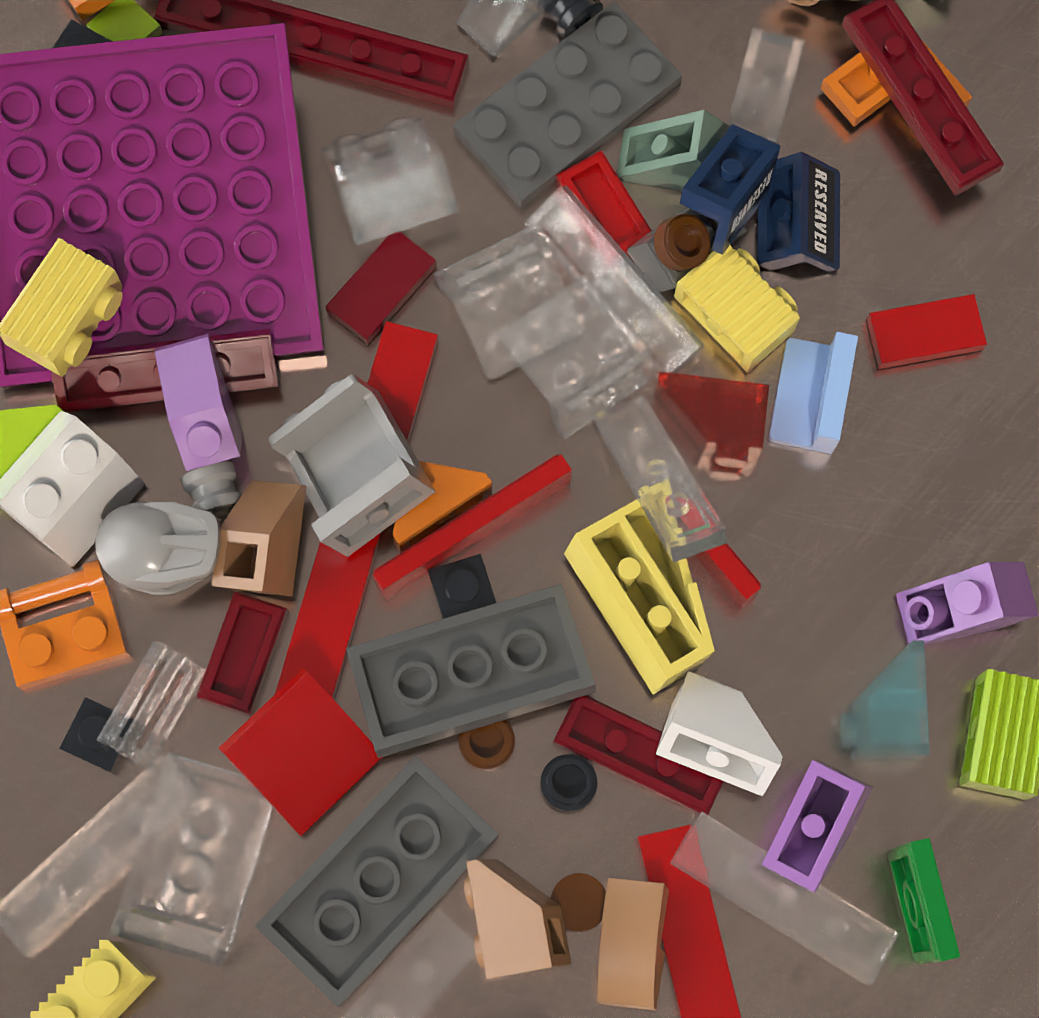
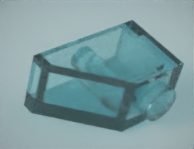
(891, 713)

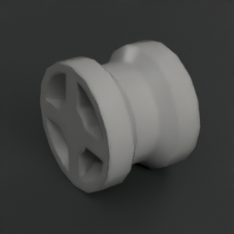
(212, 488)

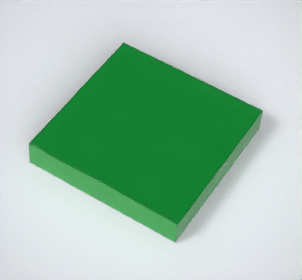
(923, 902)

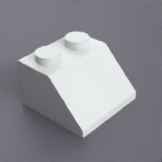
(67, 487)

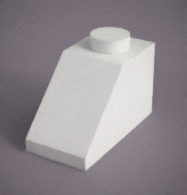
(719, 735)

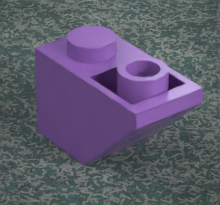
(968, 603)

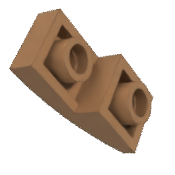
(630, 944)

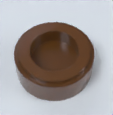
(682, 242)
(488, 746)
(581, 901)

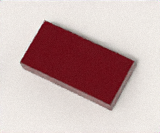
(381, 286)
(242, 653)

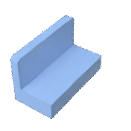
(813, 393)

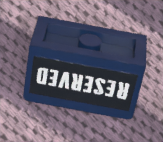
(732, 182)
(800, 215)

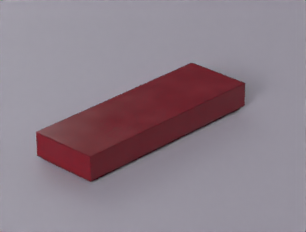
(629, 751)

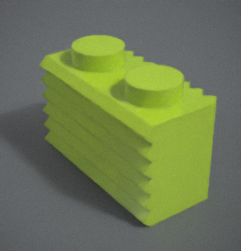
(1003, 736)

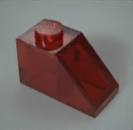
(717, 415)

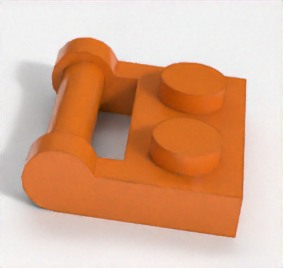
(66, 641)

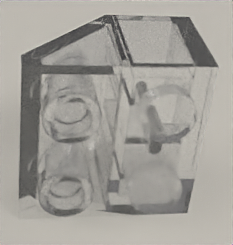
(389, 179)

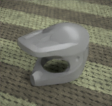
(158, 546)

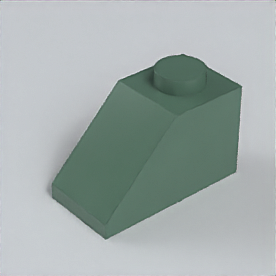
(668, 149)

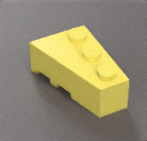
(643, 595)

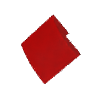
(301, 751)

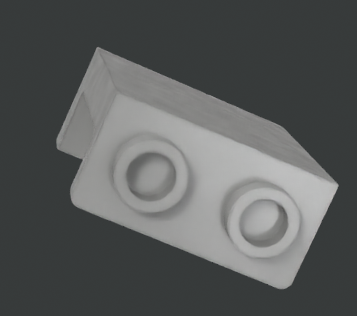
(352, 464)

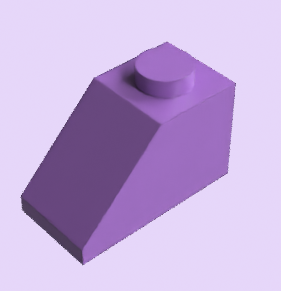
(198, 403)
(817, 825)

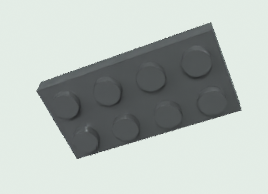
(567, 104)
(470, 670)
(376, 881)

